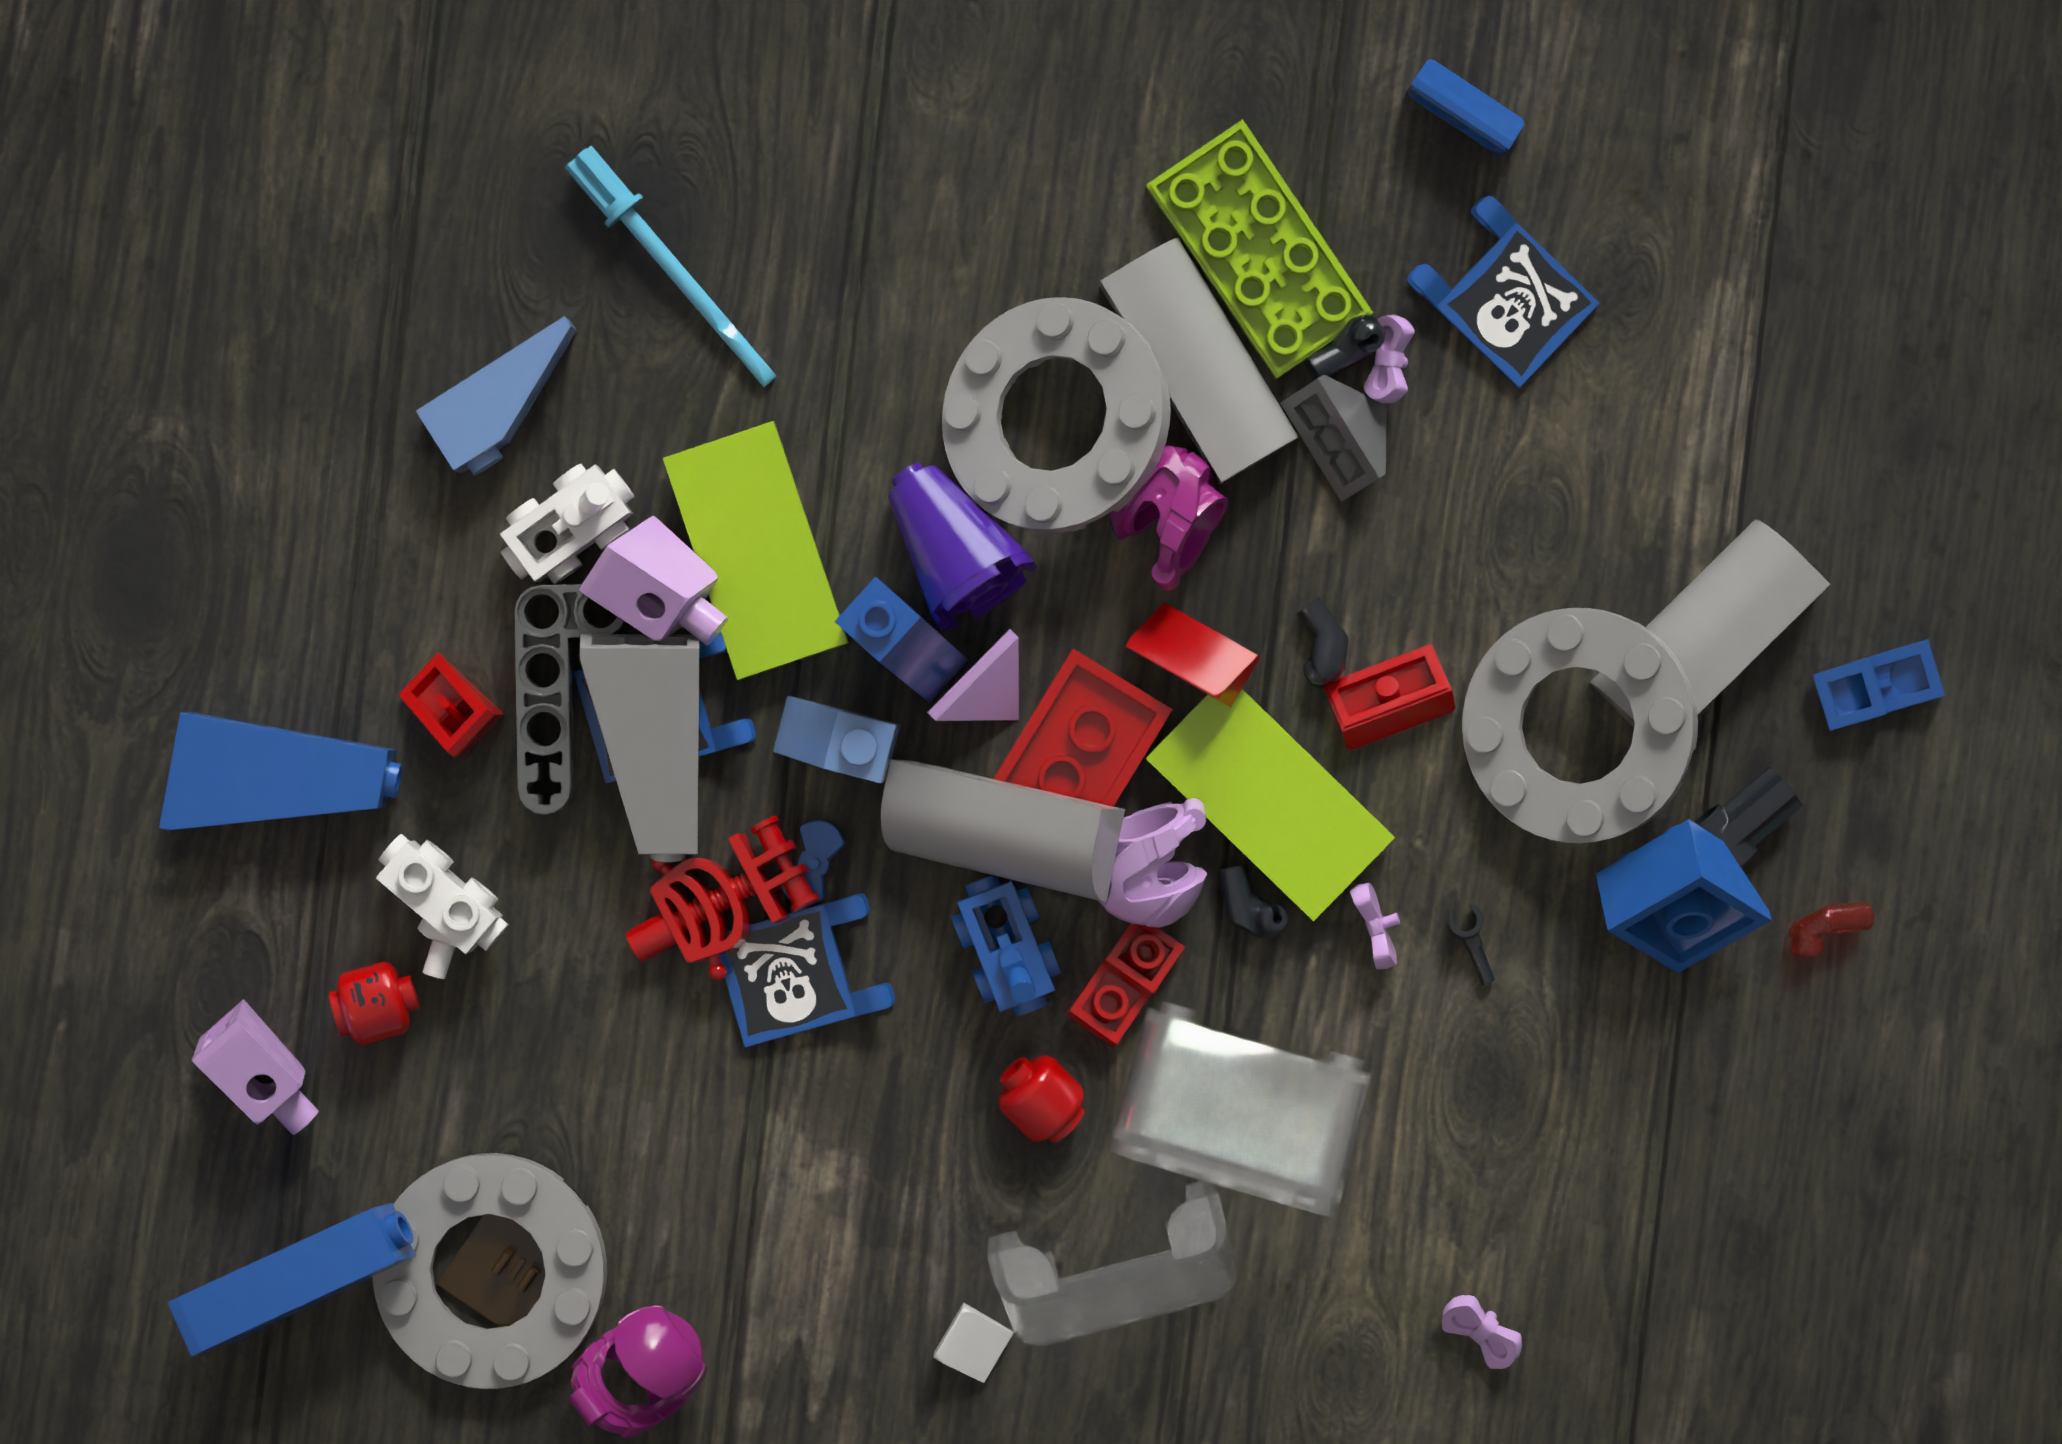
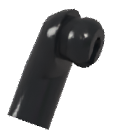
(1352, 345)
(1330, 644)
(1248, 910)

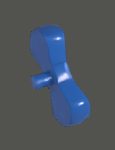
(820, 843)

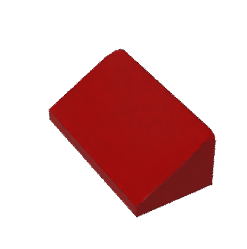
(1194, 653)
(1390, 697)

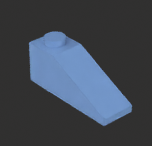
(490, 405)

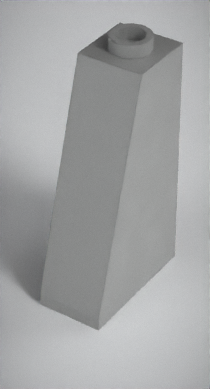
(650, 726)

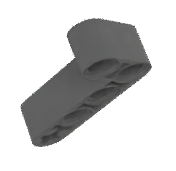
(556, 699)

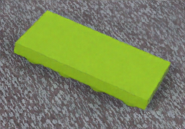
(1258, 248)
(758, 541)
(1271, 800)

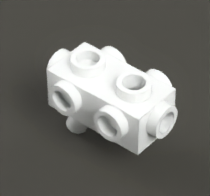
(582, 512)
(451, 910)

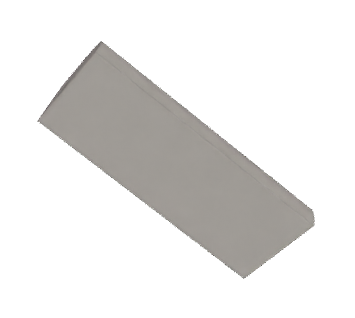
(1201, 358)
(1730, 613)
(1000, 828)

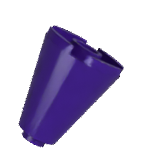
(954, 546)

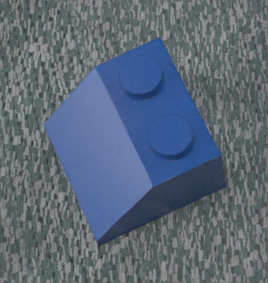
(1680, 897)

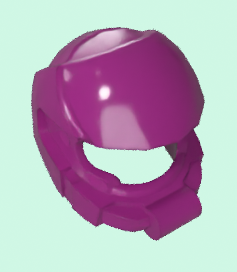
(1187, 511)
(658, 1353)

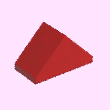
(450, 706)

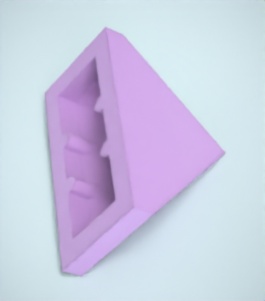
(987, 689)

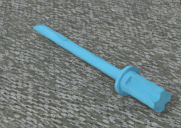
(618, 204)

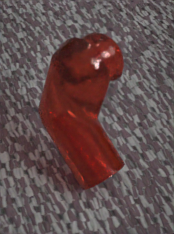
(1828, 920)

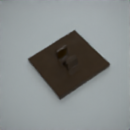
(497, 1271)

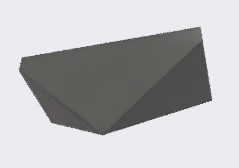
(1341, 432)

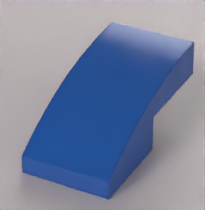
(1879, 684)

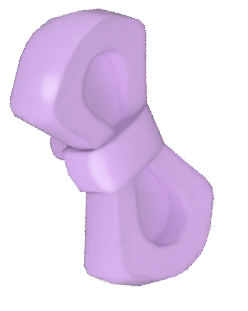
(1386, 379)
(1367, 904)
(1498, 1344)

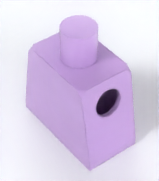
(656, 584)
(246, 1047)

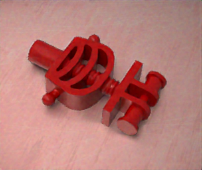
(672, 924)

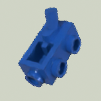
(1013, 964)

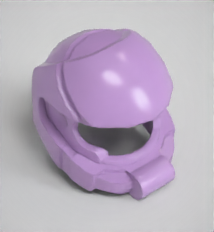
(1143, 881)

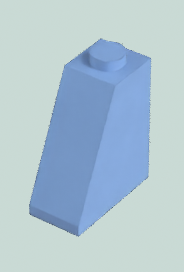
(836, 739)

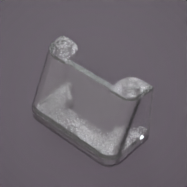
(1240, 1112)
(1055, 1310)

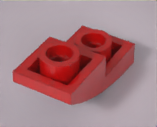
(1124, 982)

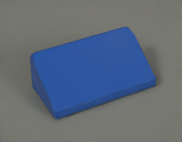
(1465, 107)

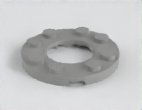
(1132, 430)
(1660, 707)
(571, 1257)

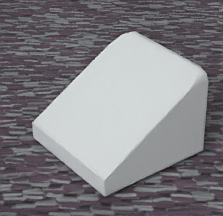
(972, 1343)

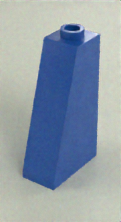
(901, 640)
(258, 772)
(292, 1279)

